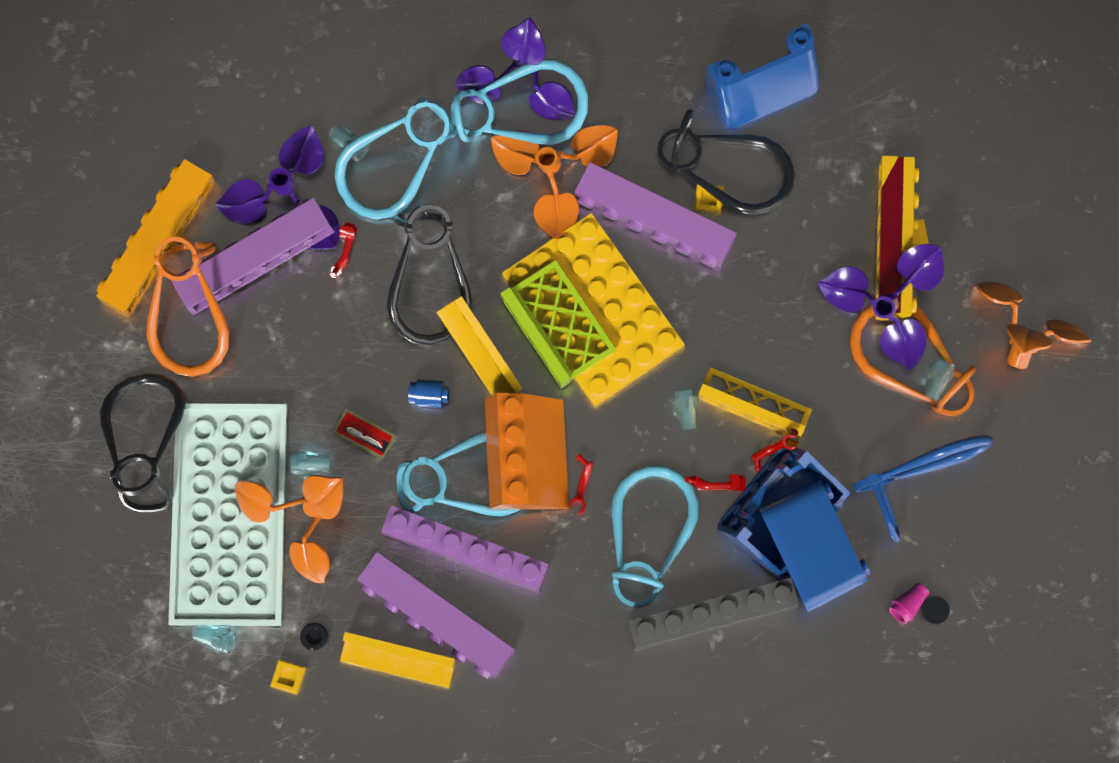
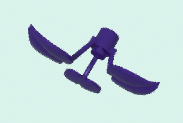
(523, 45)
(299, 153)
(900, 341)

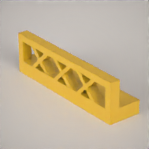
(478, 348)
(728, 402)
(397, 660)

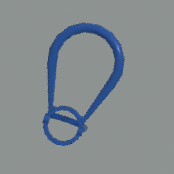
(929, 461)

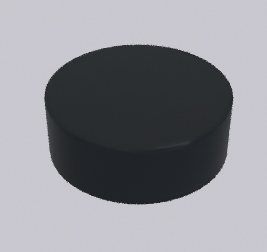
(935, 610)
(314, 636)

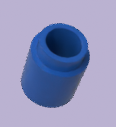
(428, 393)

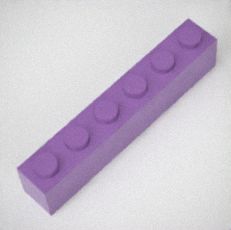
(655, 215)
(255, 254)
(465, 549)
(435, 615)

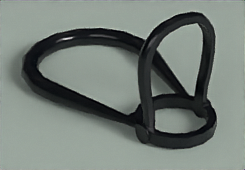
(727, 200)
(395, 286)
(106, 426)

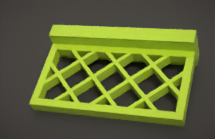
(538, 338)

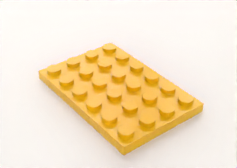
(614, 298)

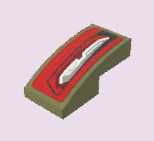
(363, 434)

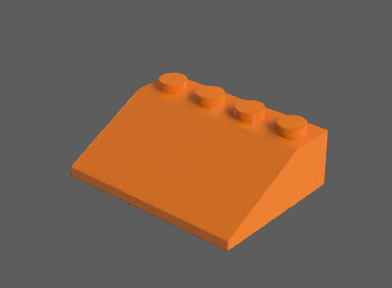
(526, 452)

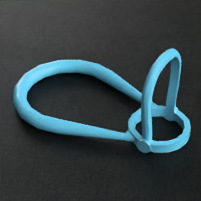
(449, 132)
(550, 139)
(403, 486)
(617, 520)

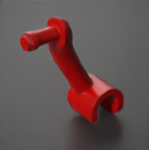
(348, 232)
(768, 450)
(582, 483)
(735, 483)

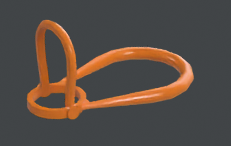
(152, 320)
(878, 375)

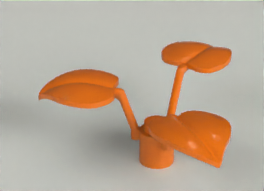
(561, 211)
(1025, 340)
(320, 500)

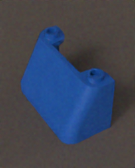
(768, 88)
(781, 475)
(814, 544)

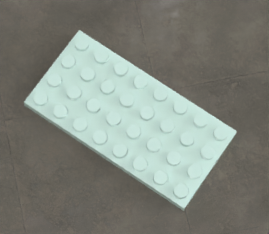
(221, 561)

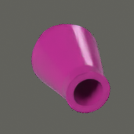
(907, 605)

